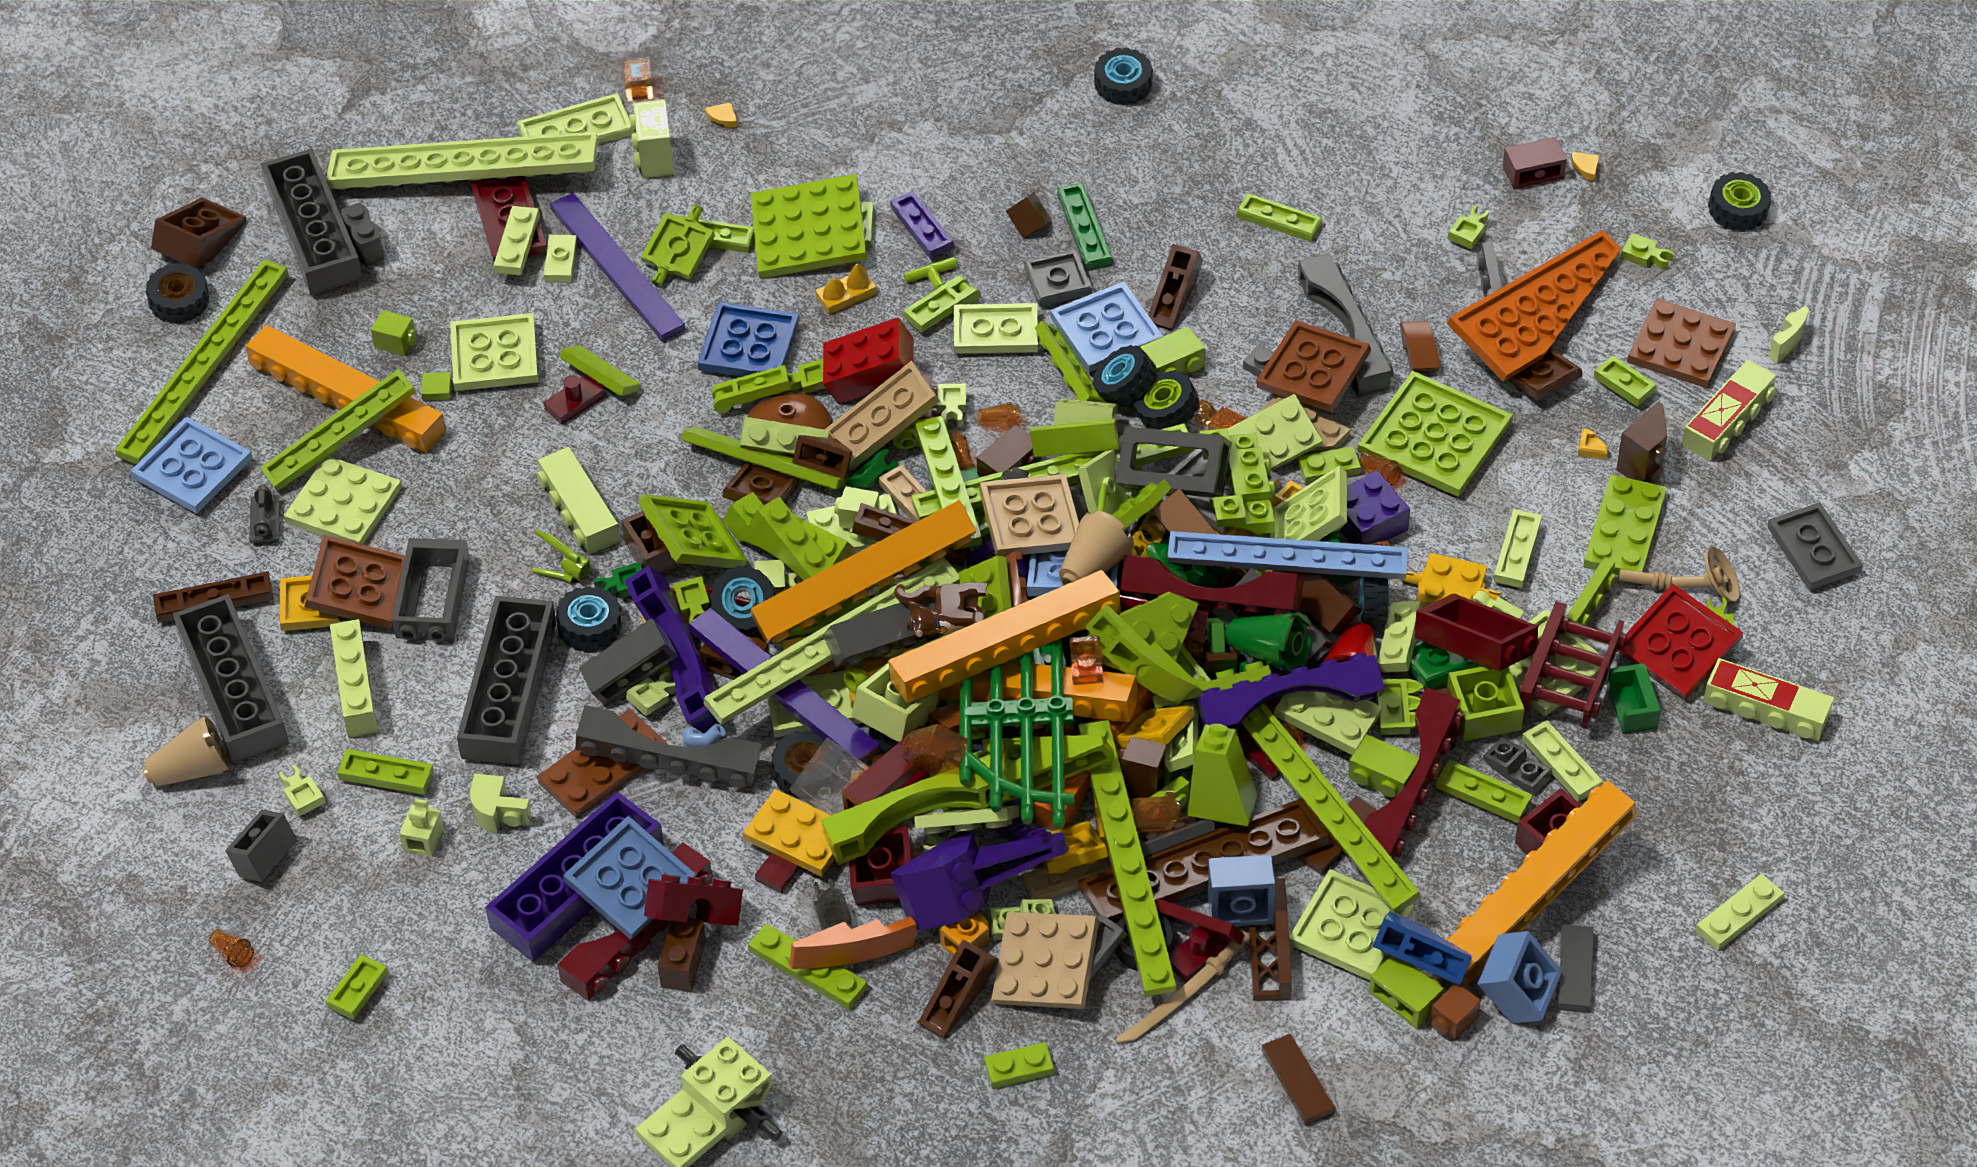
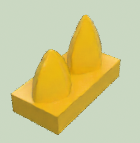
(846, 291)

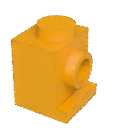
(972, 929)

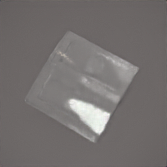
(827, 776)

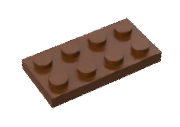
(585, 780)

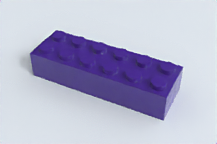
(539, 903)

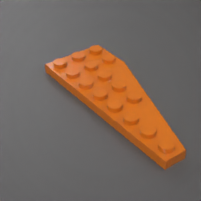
(1527, 315)

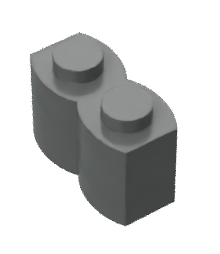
(363, 234)

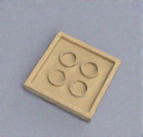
(1029, 514)
(1045, 960)

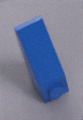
(1422, 948)

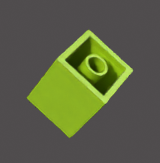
(1221, 778)

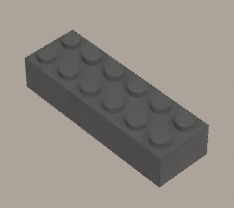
(311, 221)
(230, 679)
(507, 680)

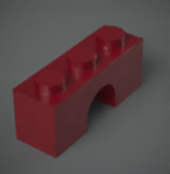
(671, 899)

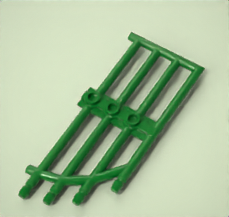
(1026, 713)

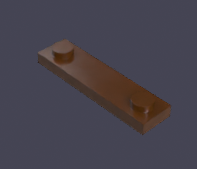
(242, 591)

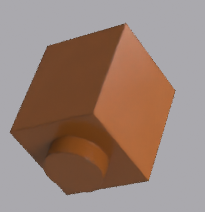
(1455, 1012)

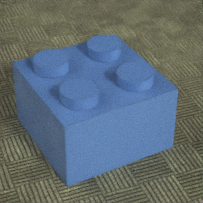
(1242, 889)
(1520, 977)

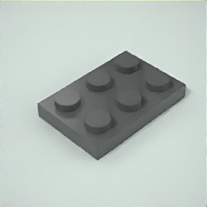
(1815, 546)

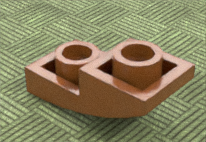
(1420, 346)

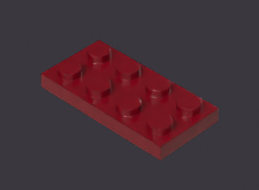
(494, 202)

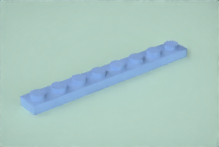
(1288, 555)

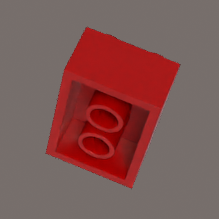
(865, 359)

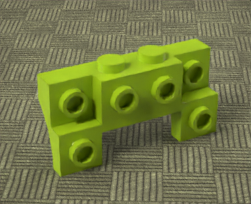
(1249, 486)

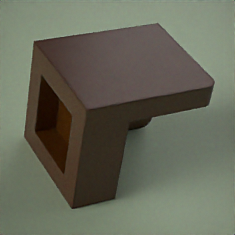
(1028, 215)

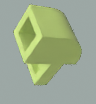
(493, 806)

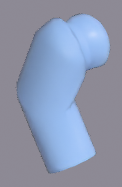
(692, 737)

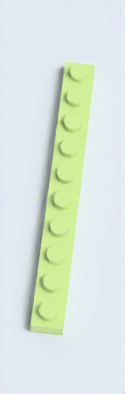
(810, 652)

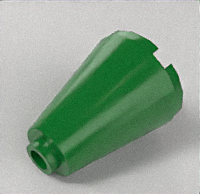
(1273, 639)

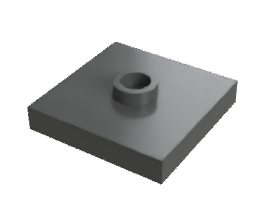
(1057, 277)

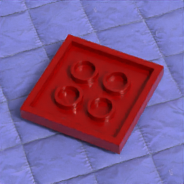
(1680, 641)

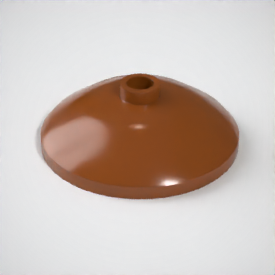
(792, 409)

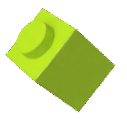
(393, 332)

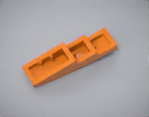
(846, 946)

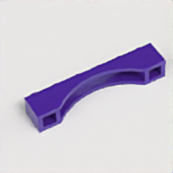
(1350, 680)
(692, 681)

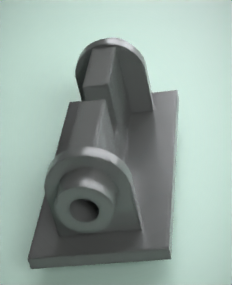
(264, 515)

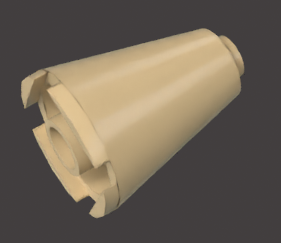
(1095, 547)
(188, 756)

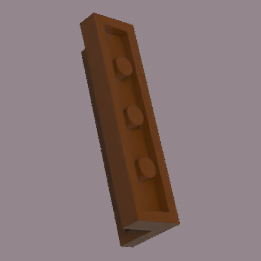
(880, 524)
(1280, 951)

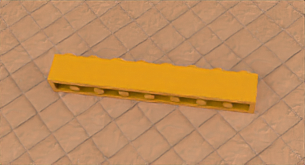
(339, 385)
(862, 572)
(1002, 637)
(1107, 700)
(1544, 874)

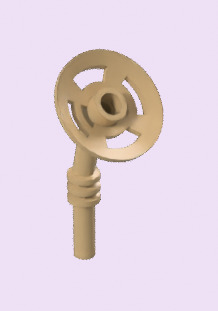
(1714, 577)

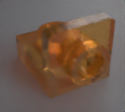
(1086, 660)
(1155, 812)

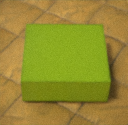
(436, 386)

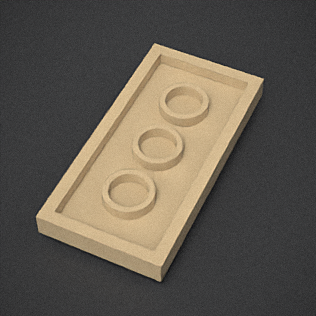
(883, 413)

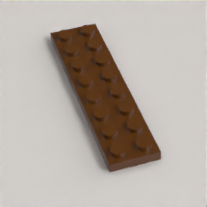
(1184, 867)

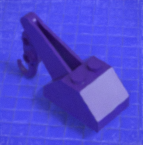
(952, 876)

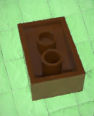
(195, 232)

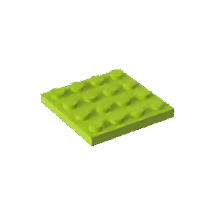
(808, 226)
(1436, 433)

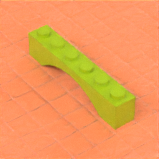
(860, 827)

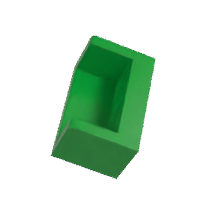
(1633, 698)

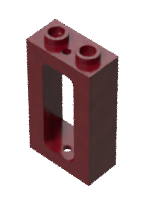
(1476, 631)
(883, 777)

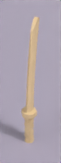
(1213, 967)

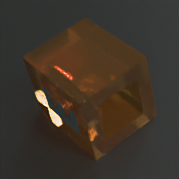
(637, 79)

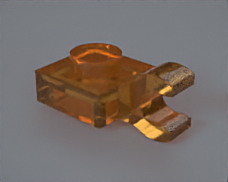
(1217, 419)

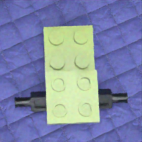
(715, 1102)

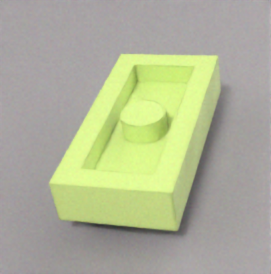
(560, 258)

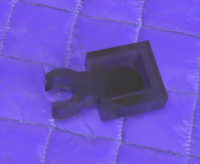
(830, 908)

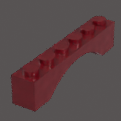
(1271, 590)
(1434, 722)
(595, 962)

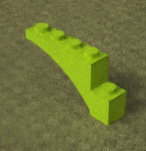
(777, 532)

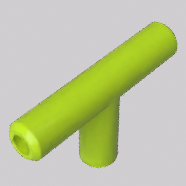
(931, 271)

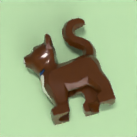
(954, 607)

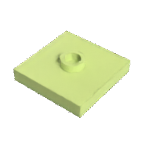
(1095, 473)

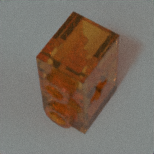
(934, 748)

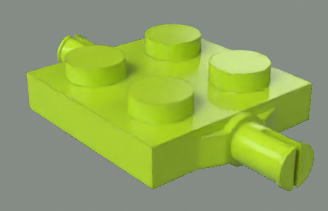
(677, 246)

